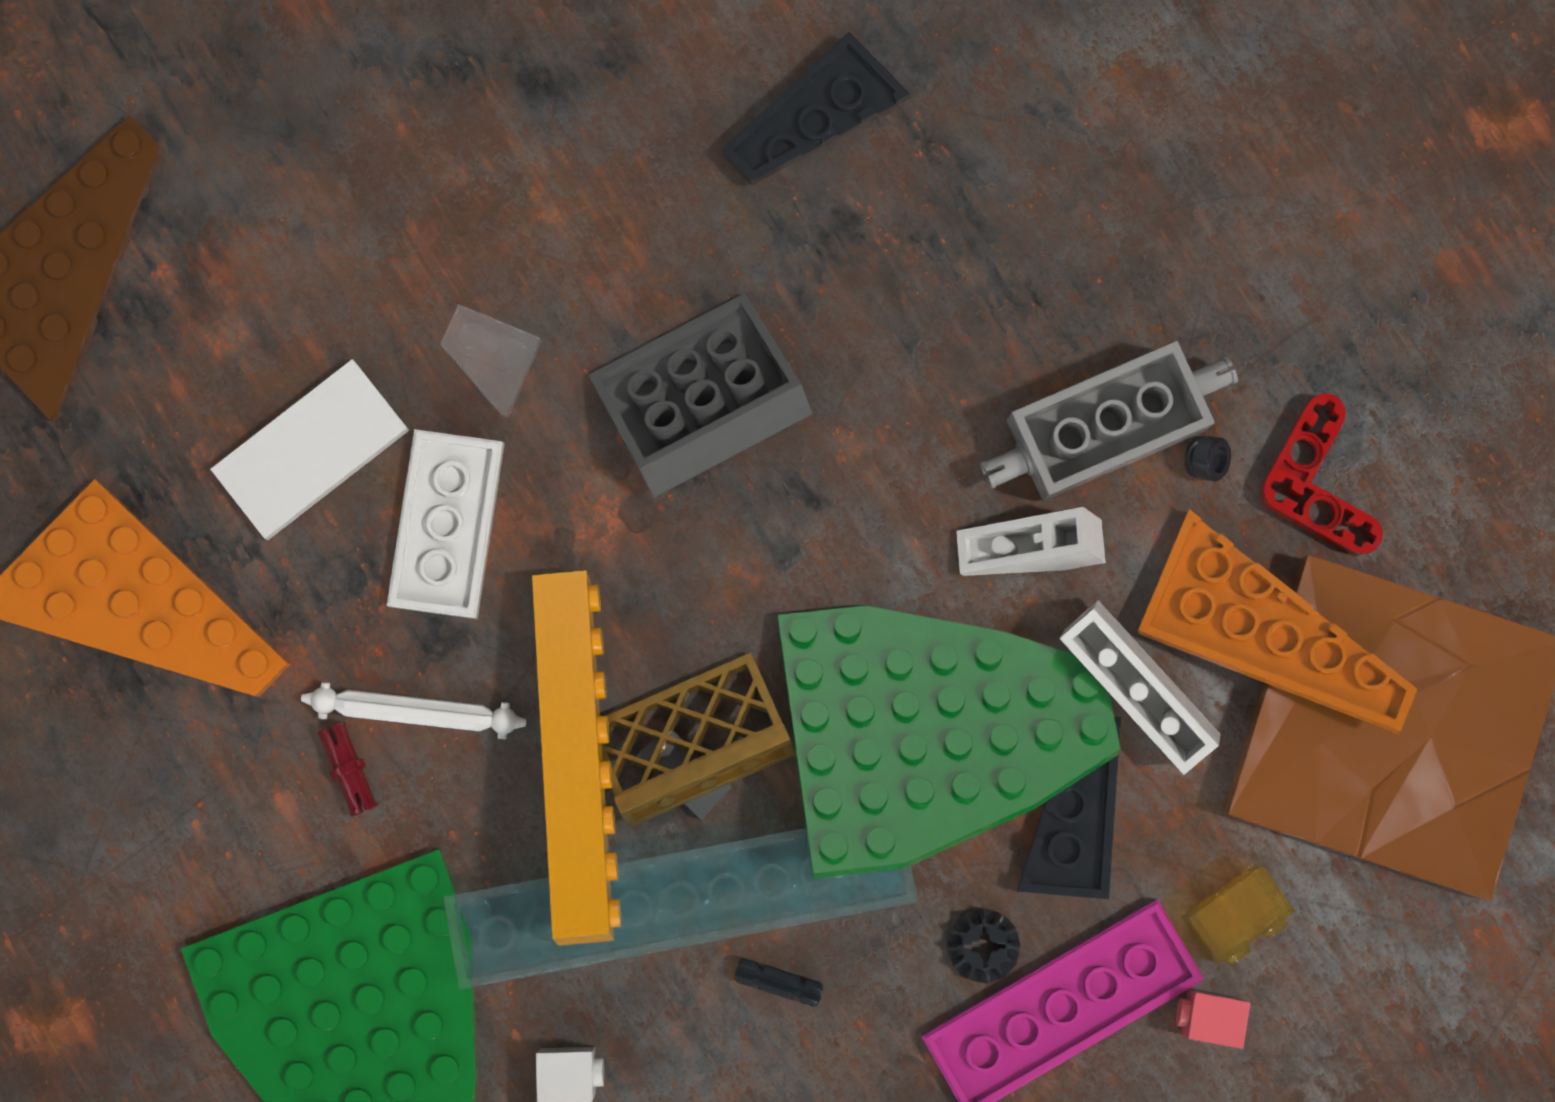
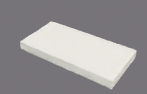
(309, 449)
(445, 524)

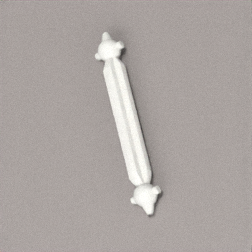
(413, 710)

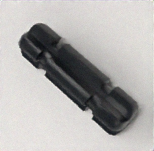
(778, 982)

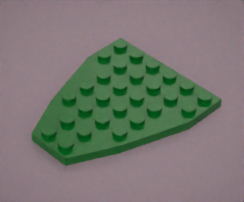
(929, 732)
(346, 994)

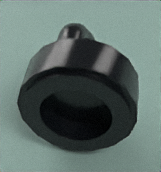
(1208, 458)

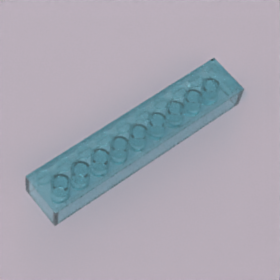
(665, 906)

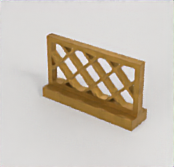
(713, 768)

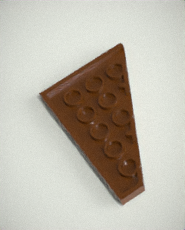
(64, 260)

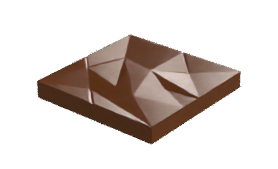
(1452, 780)

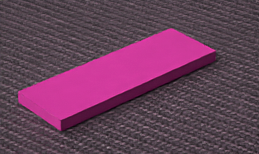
(1063, 1006)

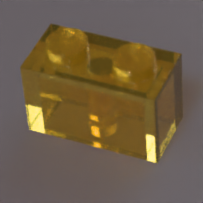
(1239, 915)

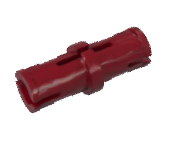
(347, 769)

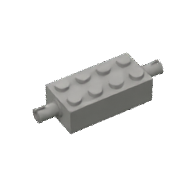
(1109, 421)

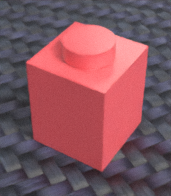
(1213, 1018)

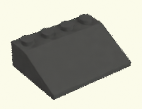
(700, 394)

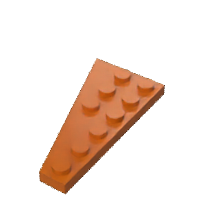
(1249, 621)

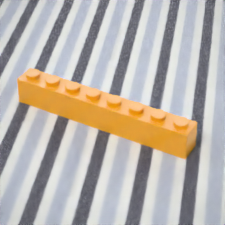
(573, 759)

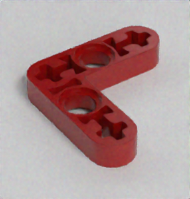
(1300, 478)

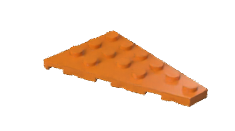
(123, 591)

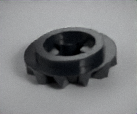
(968, 930)

